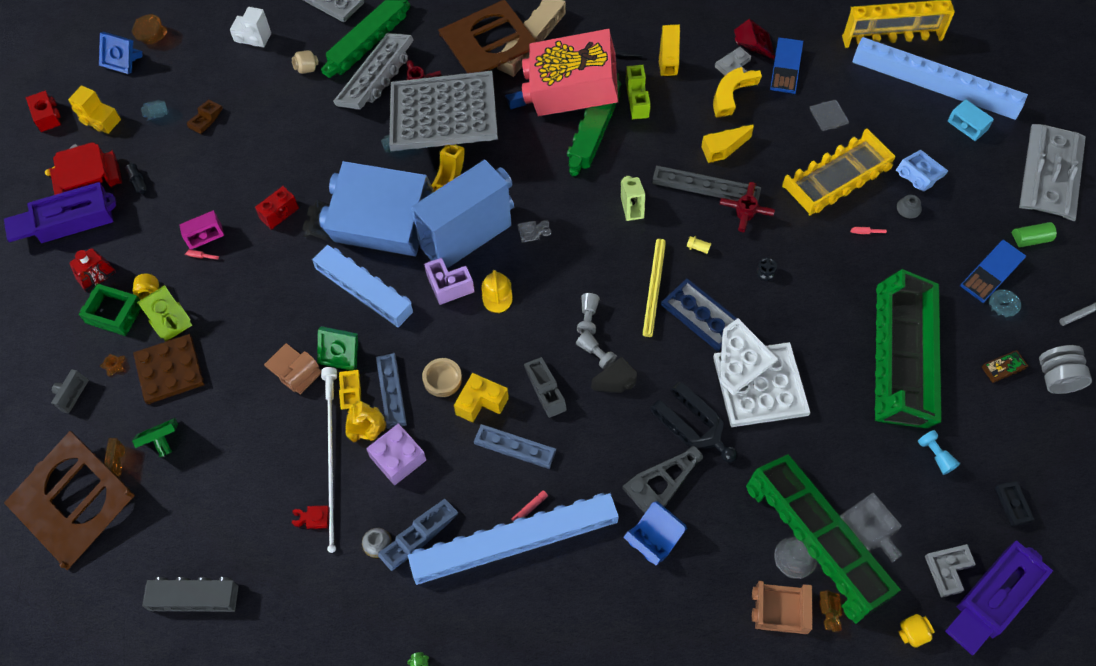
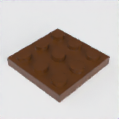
(168, 369)

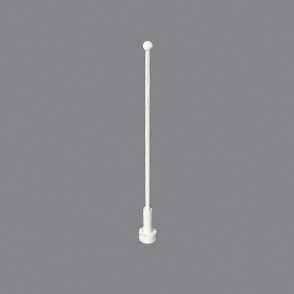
(330, 374)

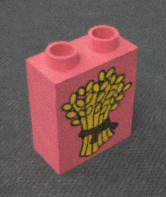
(571, 73)

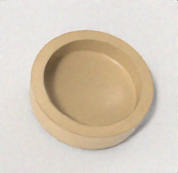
(442, 377)

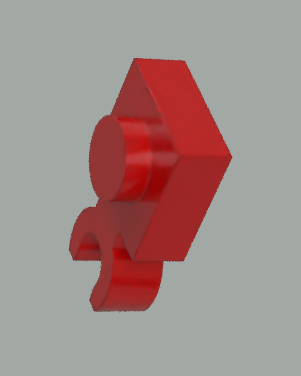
(315, 517)

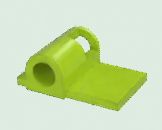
(165, 314)

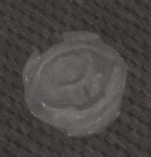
(793, 558)

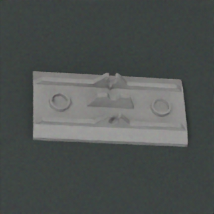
(1053, 171)

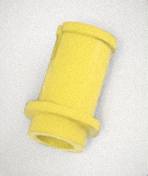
(694, 243)

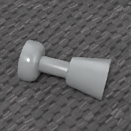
(589, 306)
(590, 344)

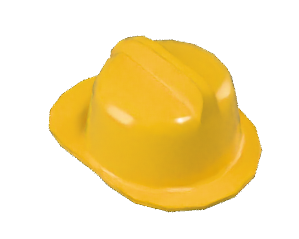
(496, 292)

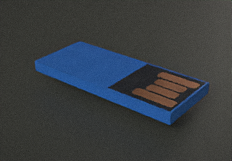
(786, 65)
(993, 271)

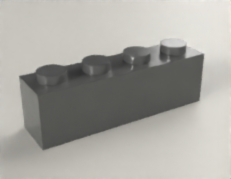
(191, 595)

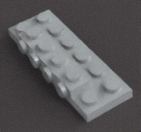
(375, 72)

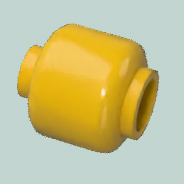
(145, 285)
(916, 630)

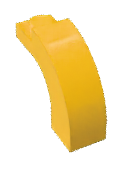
(735, 79)
(450, 165)

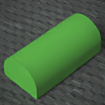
(1034, 234)

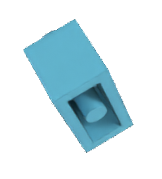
(970, 120)

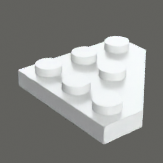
(742, 357)

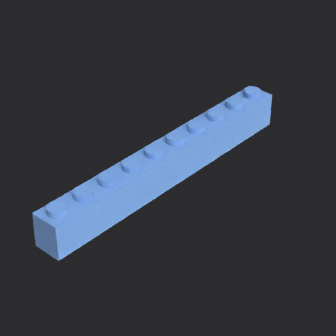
(939, 78)
(512, 538)

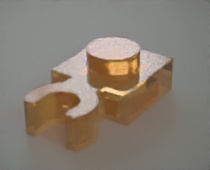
(831, 607)

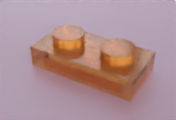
(114, 453)

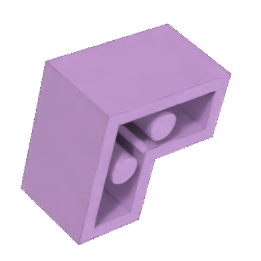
(447, 284)

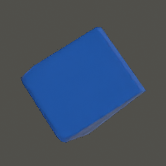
(515, 100)

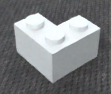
(251, 28)

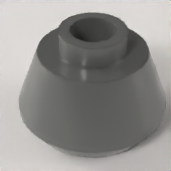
(909, 206)

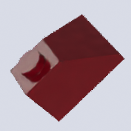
(754, 38)

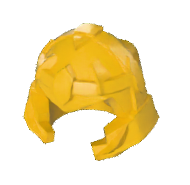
(364, 422)

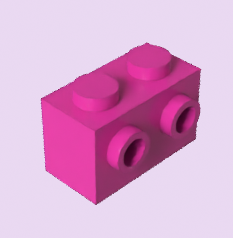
(201, 230)

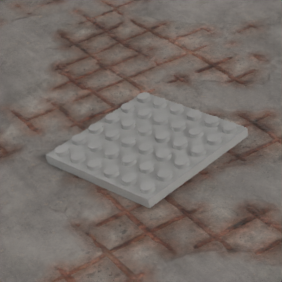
(442, 111)

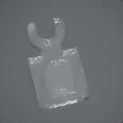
(530, 231)

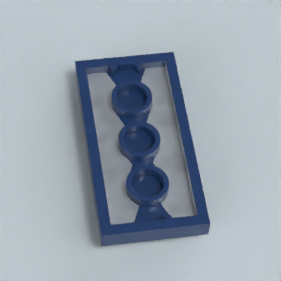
(699, 312)

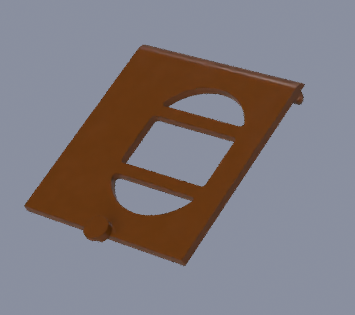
(467, 49)
(46, 522)

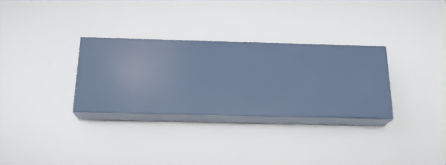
(391, 390)
(515, 446)

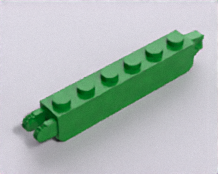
(364, 36)
(590, 135)

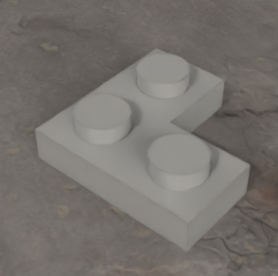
(733, 61)
(944, 568)

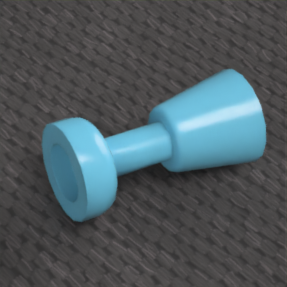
(943, 458)

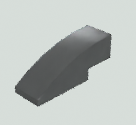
(545, 387)

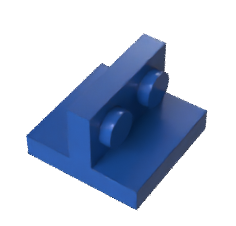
(117, 52)

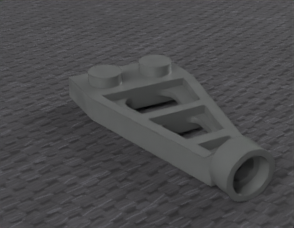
(642, 493)

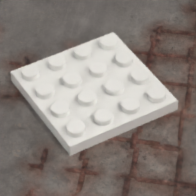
(770, 396)

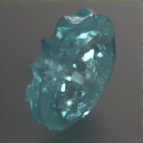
(1005, 296)

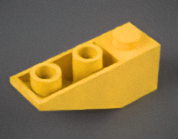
(669, 50)
(722, 144)

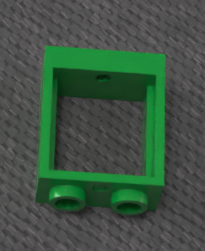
(124, 319)

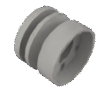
(1065, 369)

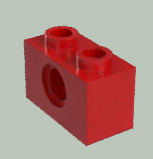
(43, 111)
(277, 207)

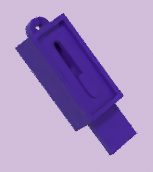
(62, 214)
(998, 596)

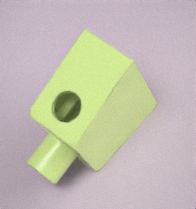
(632, 189)

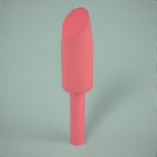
(866, 230)
(199, 254)

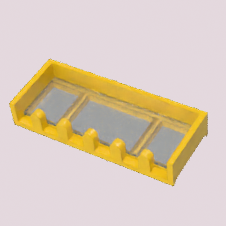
(899, 19)
(839, 173)

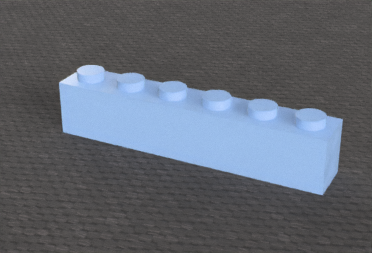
(363, 285)

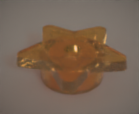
(108, 361)

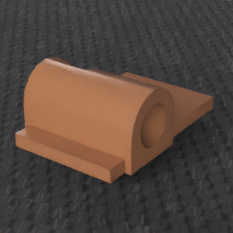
(293, 369)

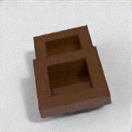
(206, 116)

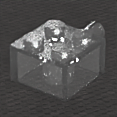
(880, 528)

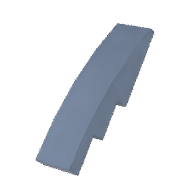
(418, 535)

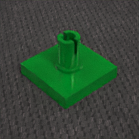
(337, 348)
(157, 435)

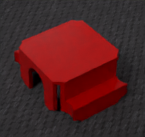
(83, 167)

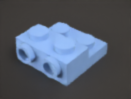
(921, 170)

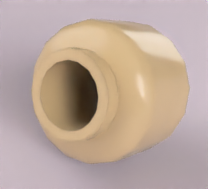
(304, 61)

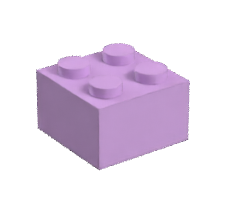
(396, 454)

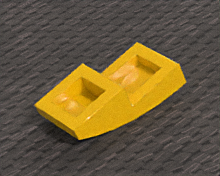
(349, 388)

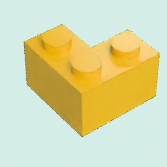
(92, 111)
(480, 393)

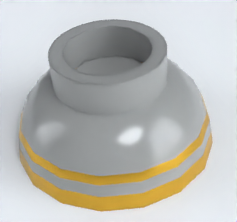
(375, 541)

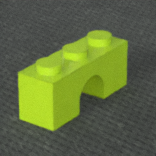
(638, 97)

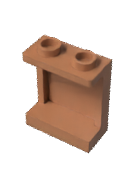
(782, 608)

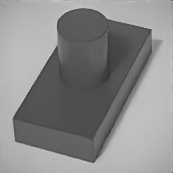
(69, 391)

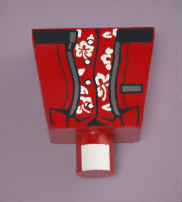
(90, 268)

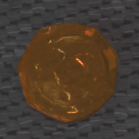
(149, 29)

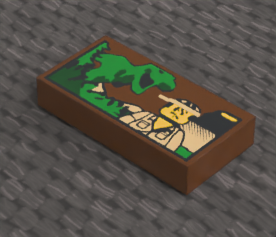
(1004, 366)

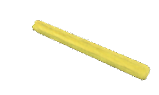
(654, 288)

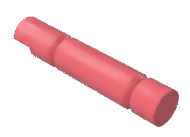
(531, 505)

